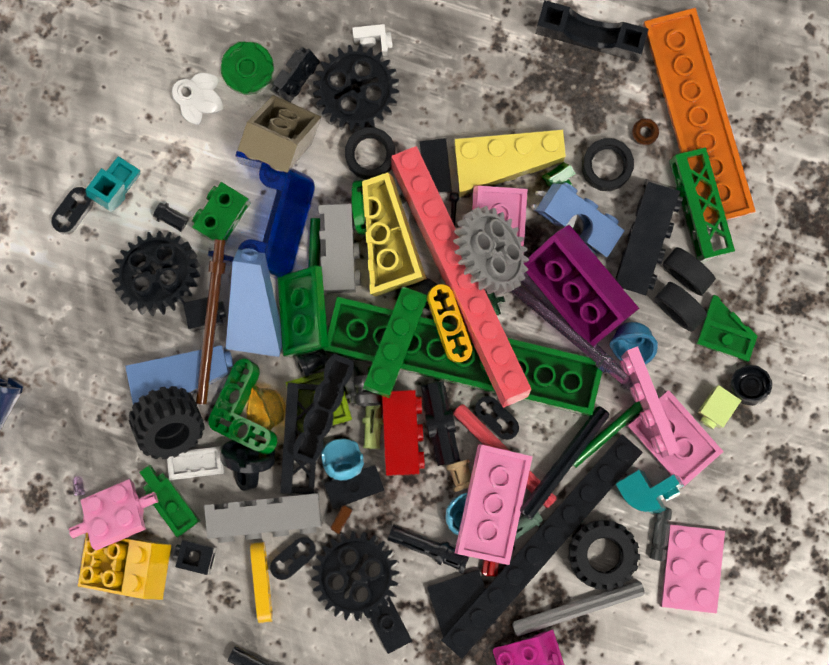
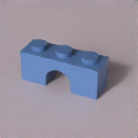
(599, 230)

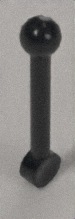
(454, 198)

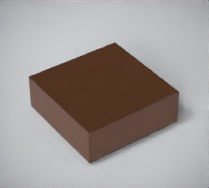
(341, 519)

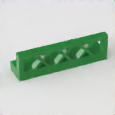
(691, 205)

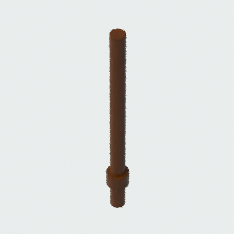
(217, 268)

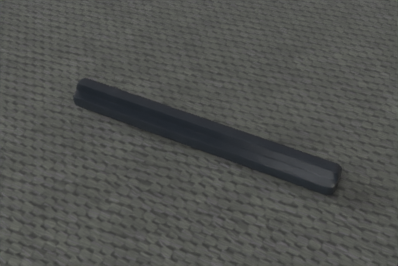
(564, 463)

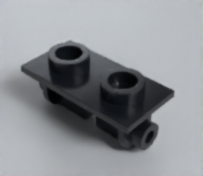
(303, 64)

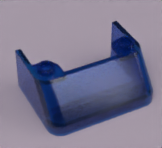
(286, 219)

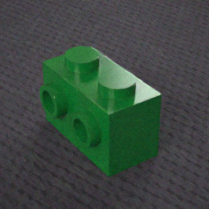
(221, 213)

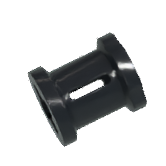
(311, 362)

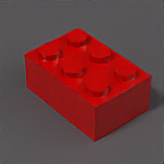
(402, 433)

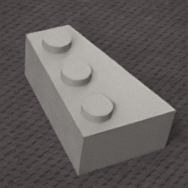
(338, 249)

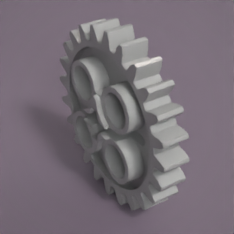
(491, 250)

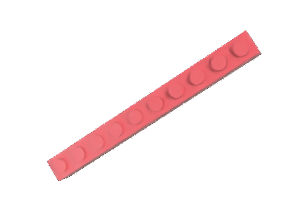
(473, 303)

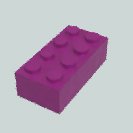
(579, 286)

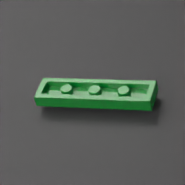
(395, 342)

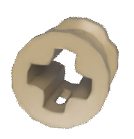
(460, 474)

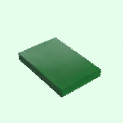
(302, 311)

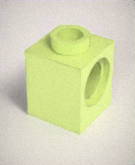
(718, 408)

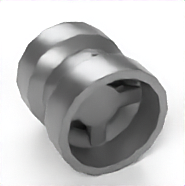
(363, 396)

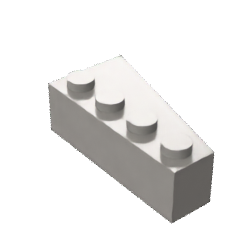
(263, 516)

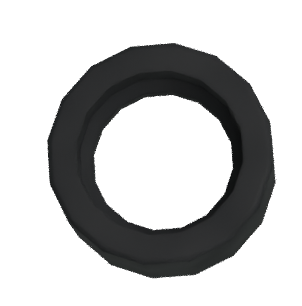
(369, 133)
(622, 150)
(689, 271)
(680, 306)

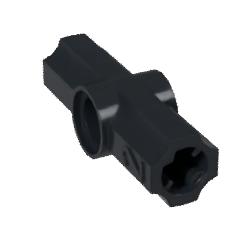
(440, 423)

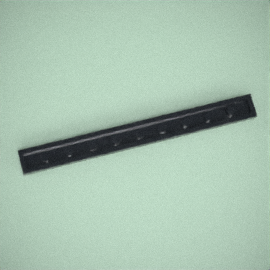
(541, 546)

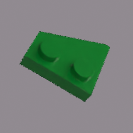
(725, 332)

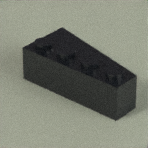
(647, 237)

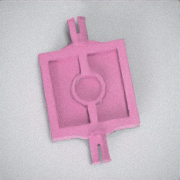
(113, 514)

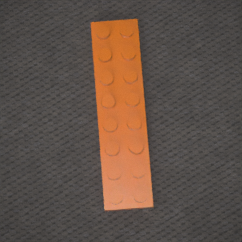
(698, 108)

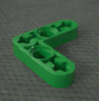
(233, 411)

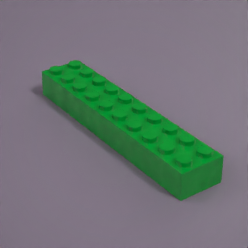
(555, 376)

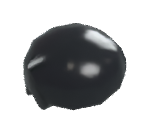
(751, 385)

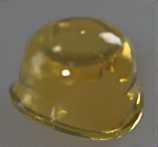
(265, 407)

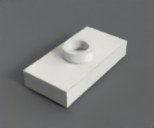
(196, 463)

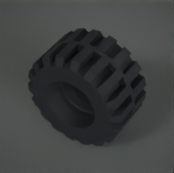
(166, 422)
(627, 554)

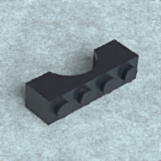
(566, 25)

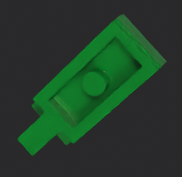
(170, 503)

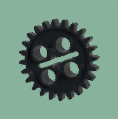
(345, 66)
(156, 273)
(378, 587)

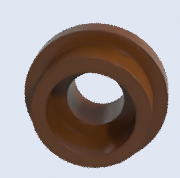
(648, 124)

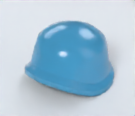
(632, 335)

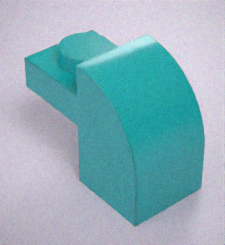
(110, 186)
(643, 496)

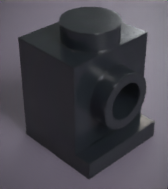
(206, 557)

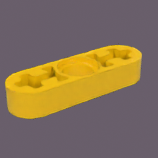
(449, 301)
(261, 582)

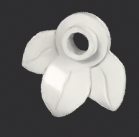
(201, 98)

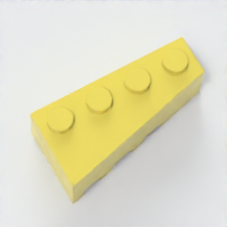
(505, 157)
(391, 247)

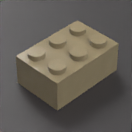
(279, 133)

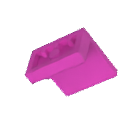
(533, 651)

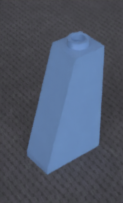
(252, 307)
(176, 370)

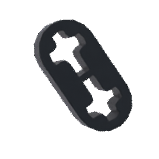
(67, 207)
(501, 413)
(288, 553)

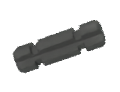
(661, 535)

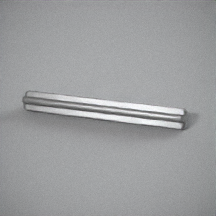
(578, 608)

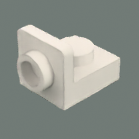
(369, 35)

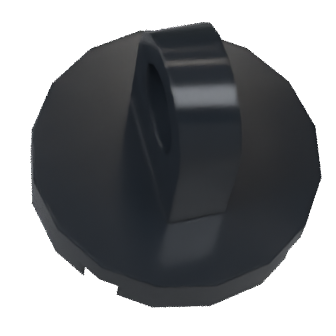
(246, 463)

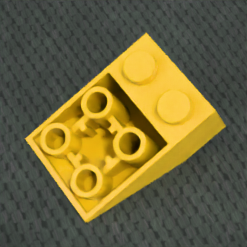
(126, 568)

